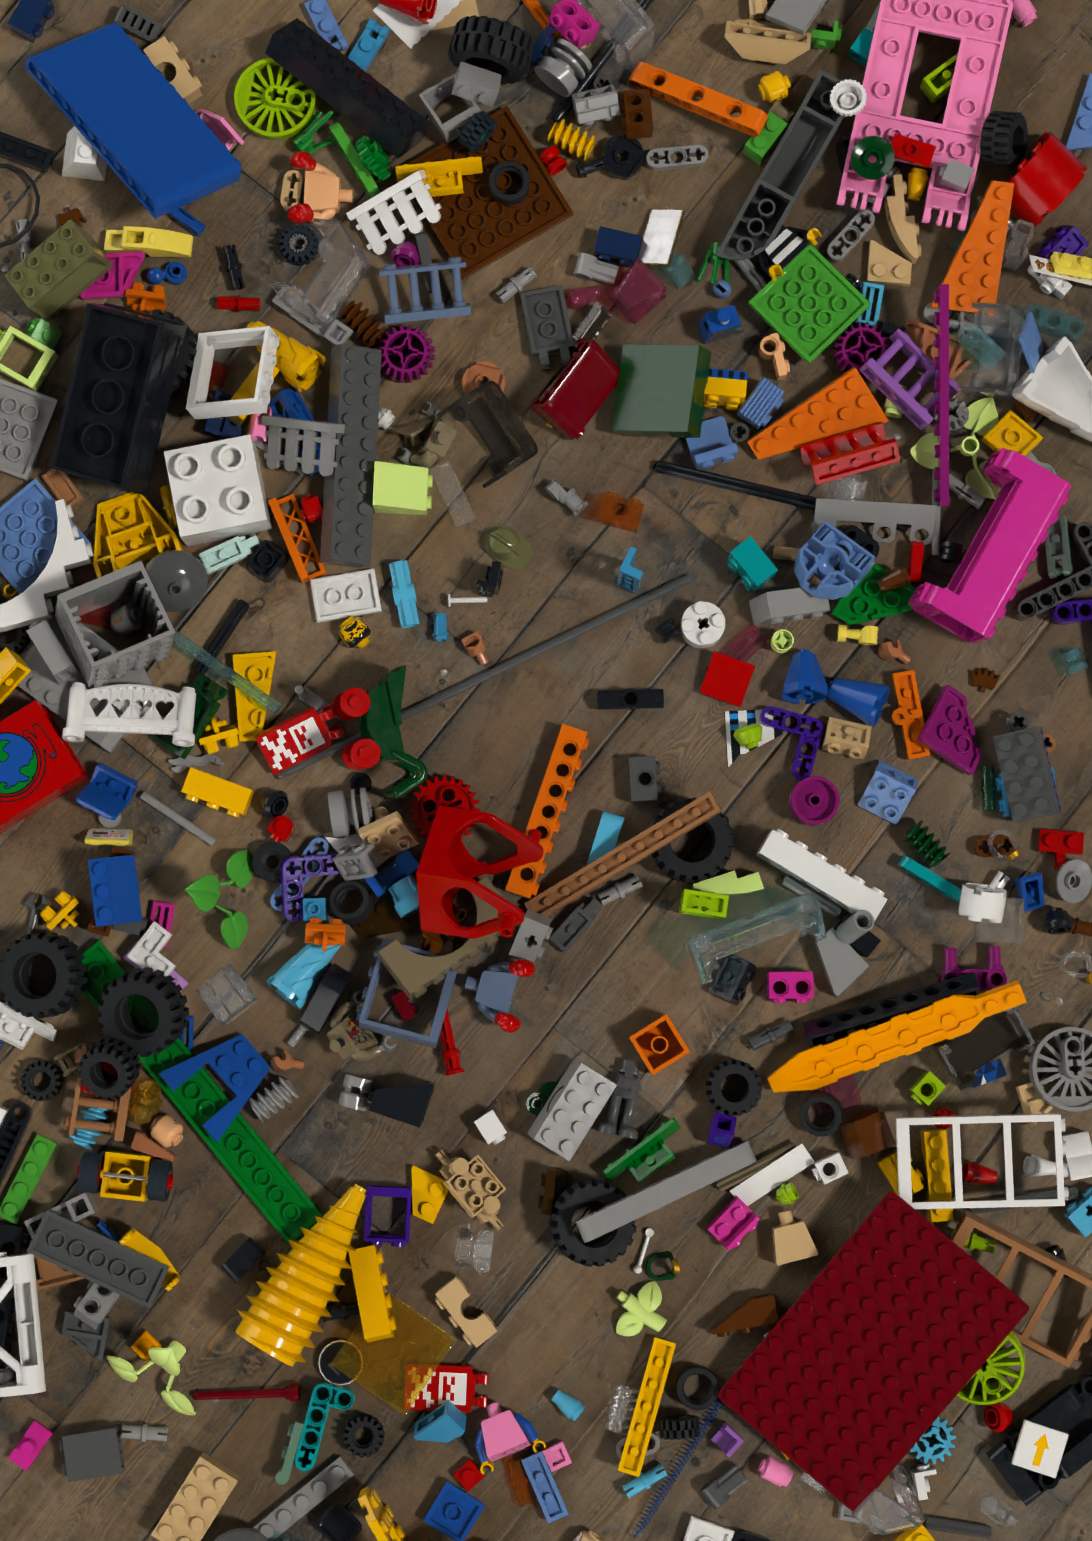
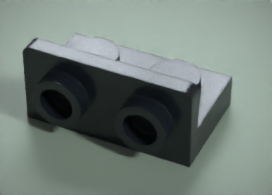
(494, 578)
(733, 979)

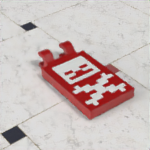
(298, 738)
(452, 1384)

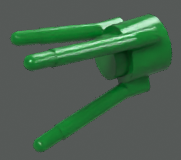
(305, 142)
(711, 254)

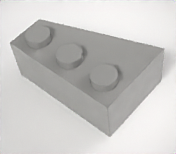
(786, 605)

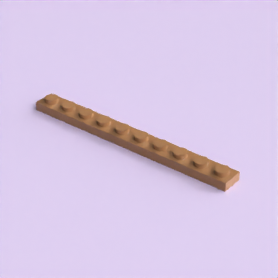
(625, 855)

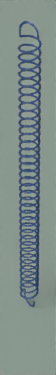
(678, 1465)

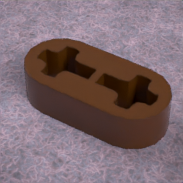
(997, 840)

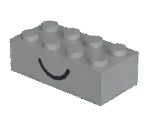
(571, 1109)

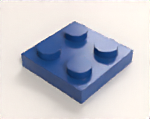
(454, 1512)

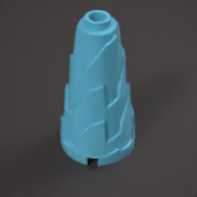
(302, 973)

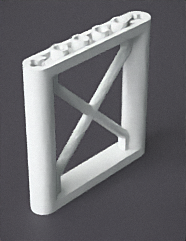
(30, 1370)

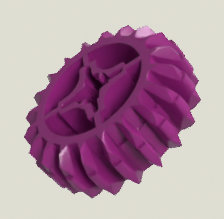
(871, 349)
(396, 351)

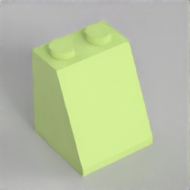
(401, 489)

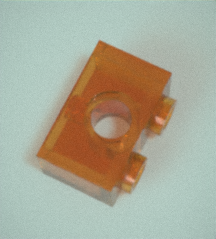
(628, 521)

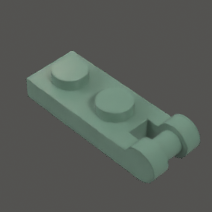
(1058, 549)
(289, 1452)

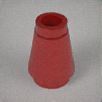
(978, 1173)

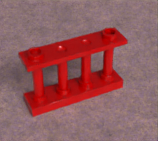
(849, 453)

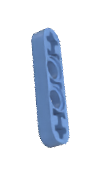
(311, 848)

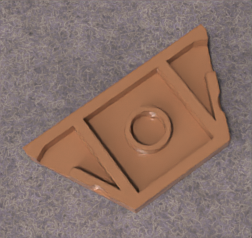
(923, 338)

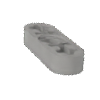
(693, 162)
(850, 227)

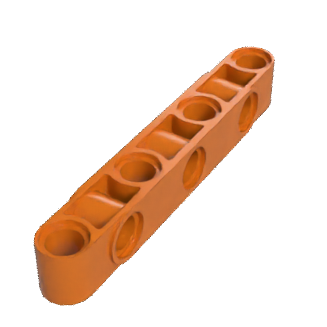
(711, 106)

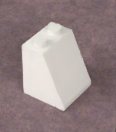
(82, 159)

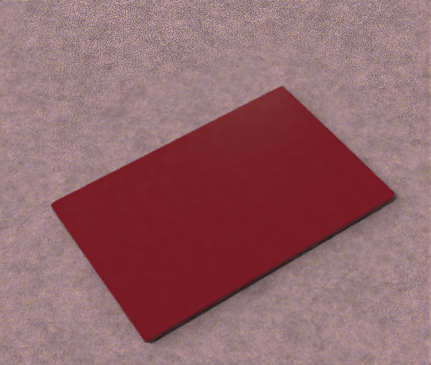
(873, 1351)

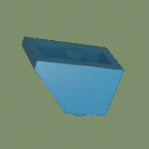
(441, 1424)

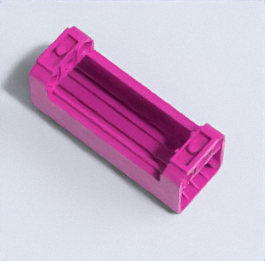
(999, 549)

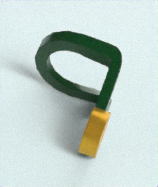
(675, 1266)

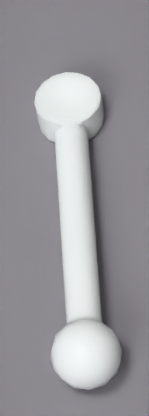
(649, 1233)

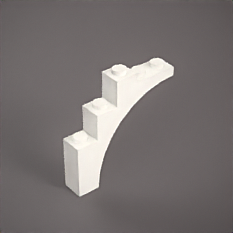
(67, 554)

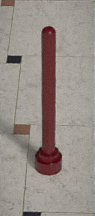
(290, 1393)

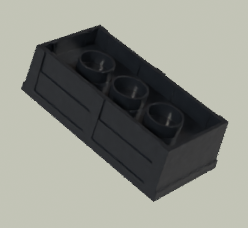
(118, 396)

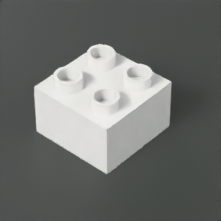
(217, 490)

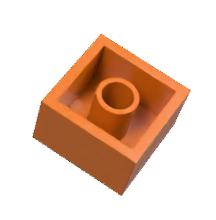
(659, 1044)

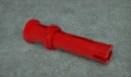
(450, 1052)

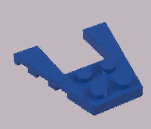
(236, 1065)

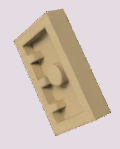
(846, 738)

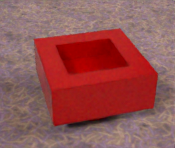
(469, 1475)

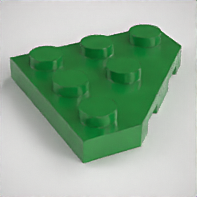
(870, 603)

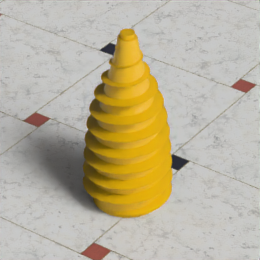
(302, 1284)

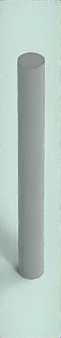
(936, 533)
(178, 818)

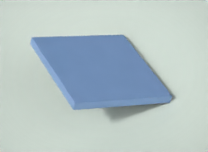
(1031, 342)

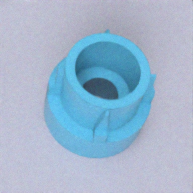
(405, 896)

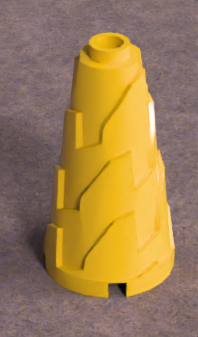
(295, 361)

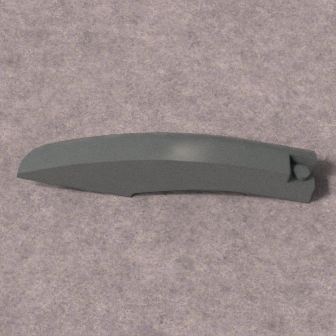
(784, 174)

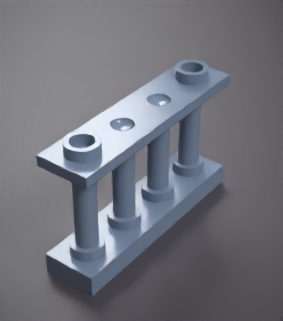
(416, 311)

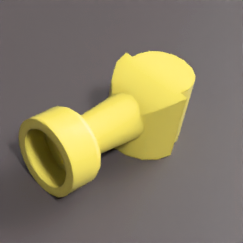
(865, 636)

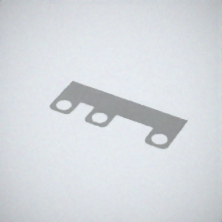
(880, 513)

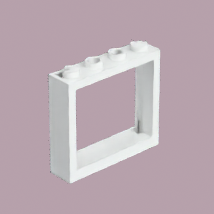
(202, 367)

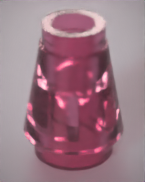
(583, 296)

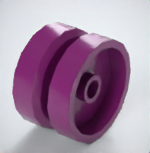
(801, 805)

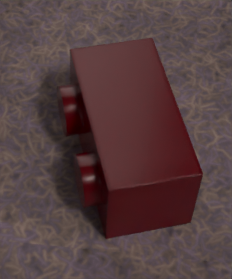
(404, 1006)

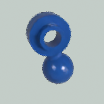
(156, 275)

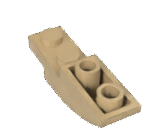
(901, 226)

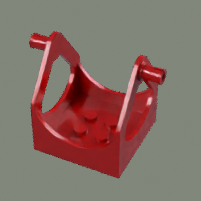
(449, 866)

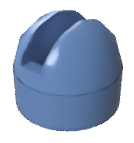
(725, 285)

